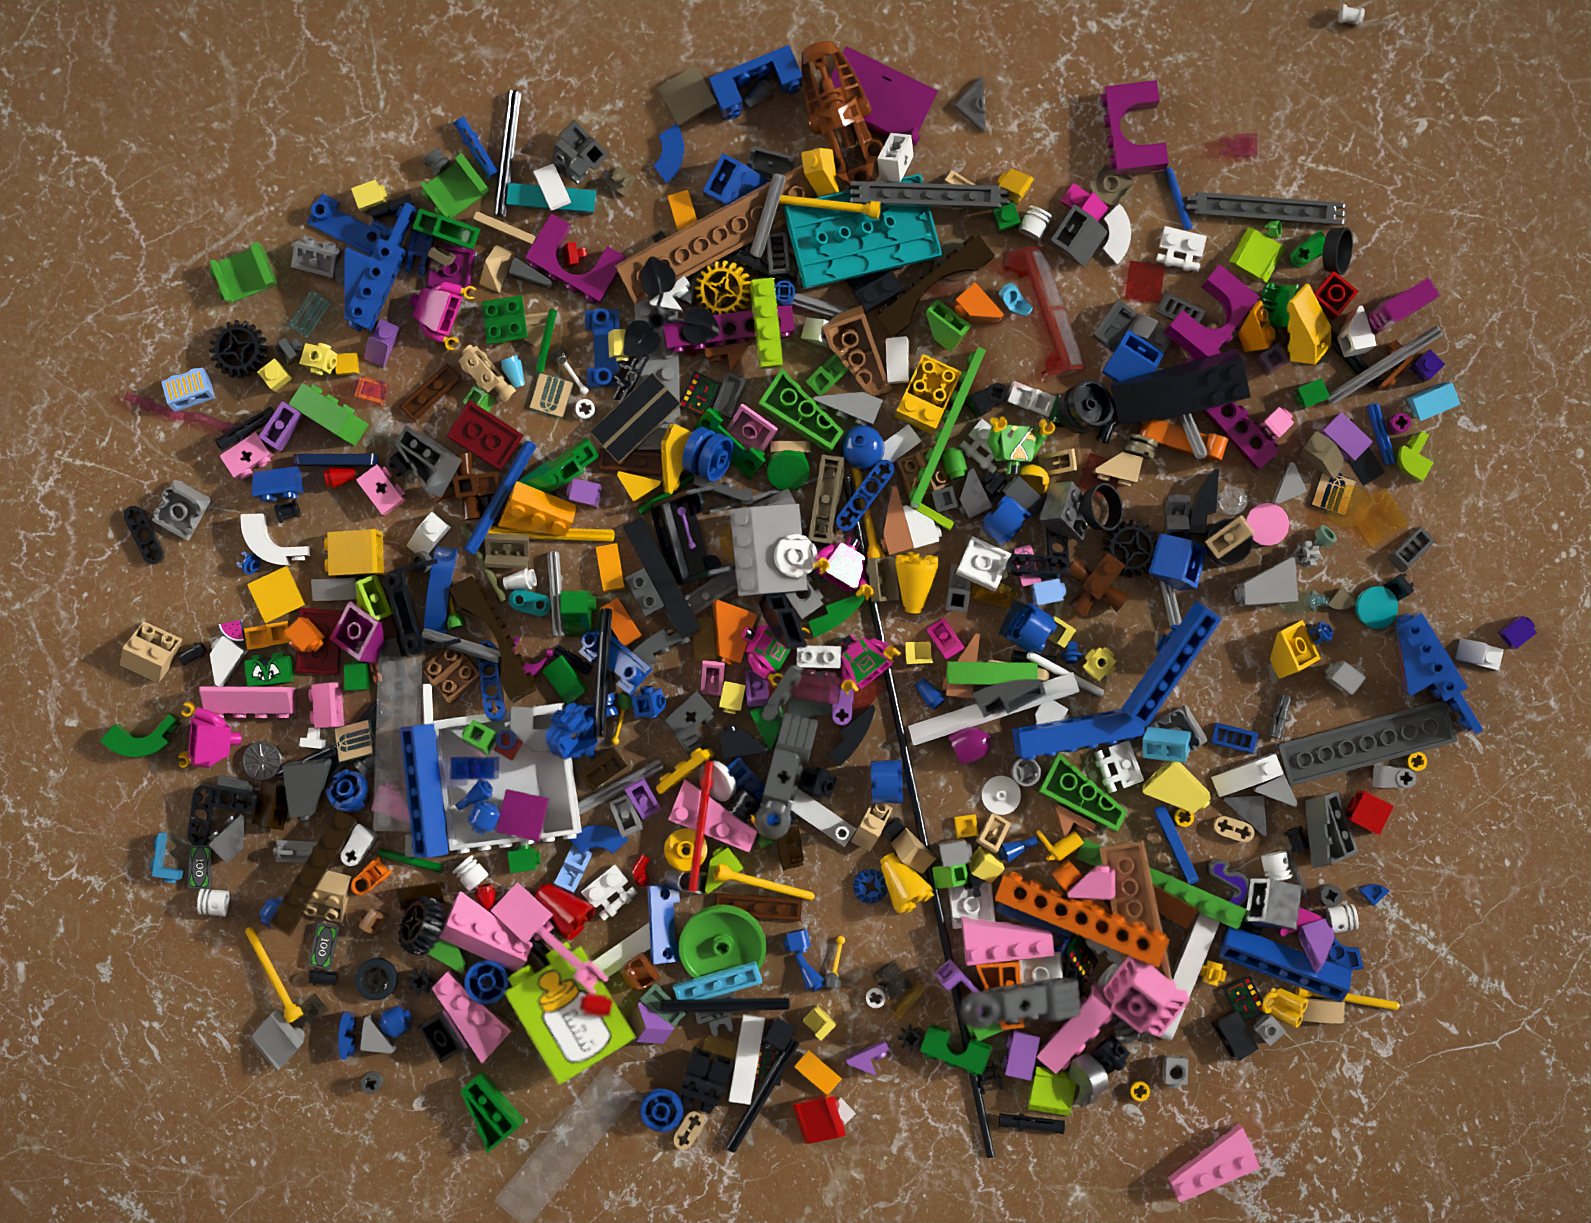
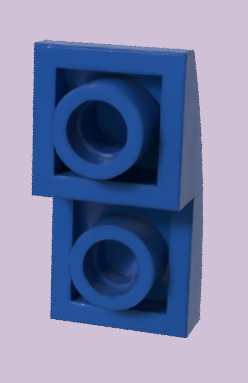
(346, 1041)

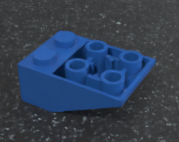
(731, 181)

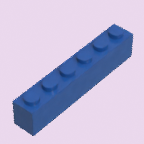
(1171, 663)
(1074, 733)
(424, 790)
(1284, 964)

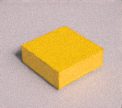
(966, 826)

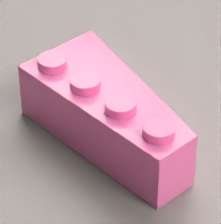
(719, 821)
(484, 934)
(1002, 941)
(477, 1022)
(1076, 1031)

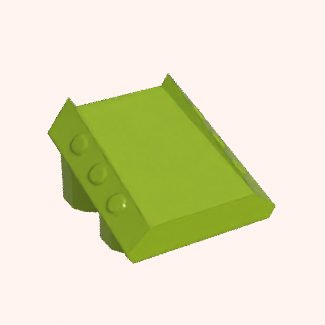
(1256, 255)
(1051, 1091)

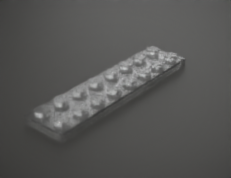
(397, 706)
(566, 1146)

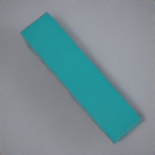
(532, 197)

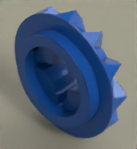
(860, 890)

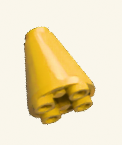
(915, 579)
(904, 884)

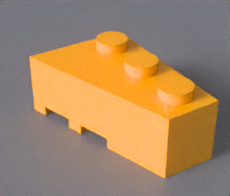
(536, 511)

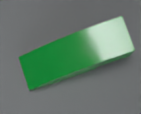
(446, 229)
(836, 615)

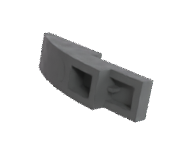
(658, 643)

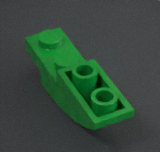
(563, 469)

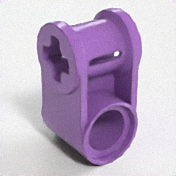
(845, 704)

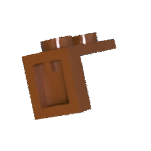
(1402, 367)

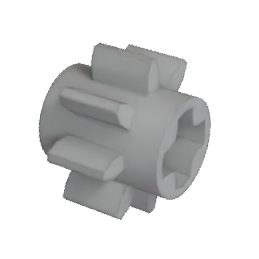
(1306, 554)

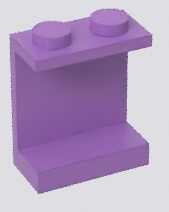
(950, 975)

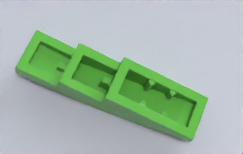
(989, 672)

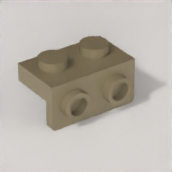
(507, 550)
(883, 579)

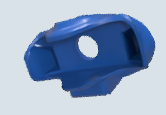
(572, 720)

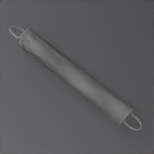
(1298, 875)

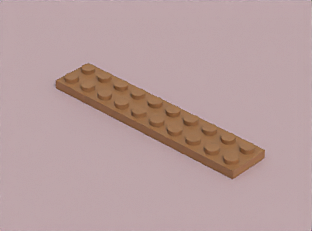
(712, 235)

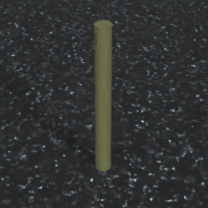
(486, 570)

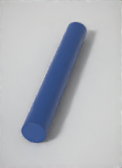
(1178, 199)

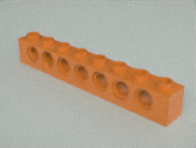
(1008, 895)

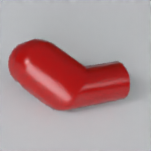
(639, 872)

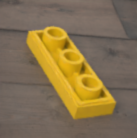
(684, 769)

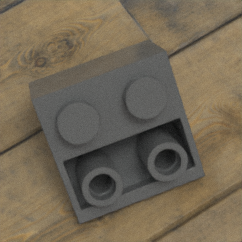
(1078, 236)

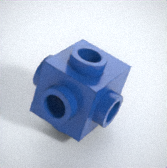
(648, 702)

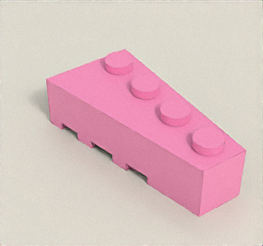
(1218, 1164)

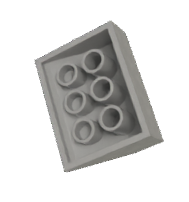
(755, 536)

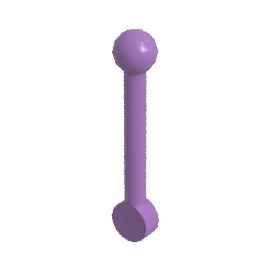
(682, 511)

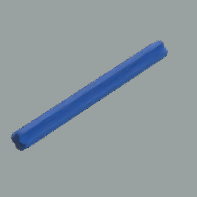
(500, 497)

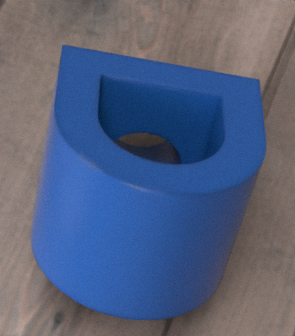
(797, 941)

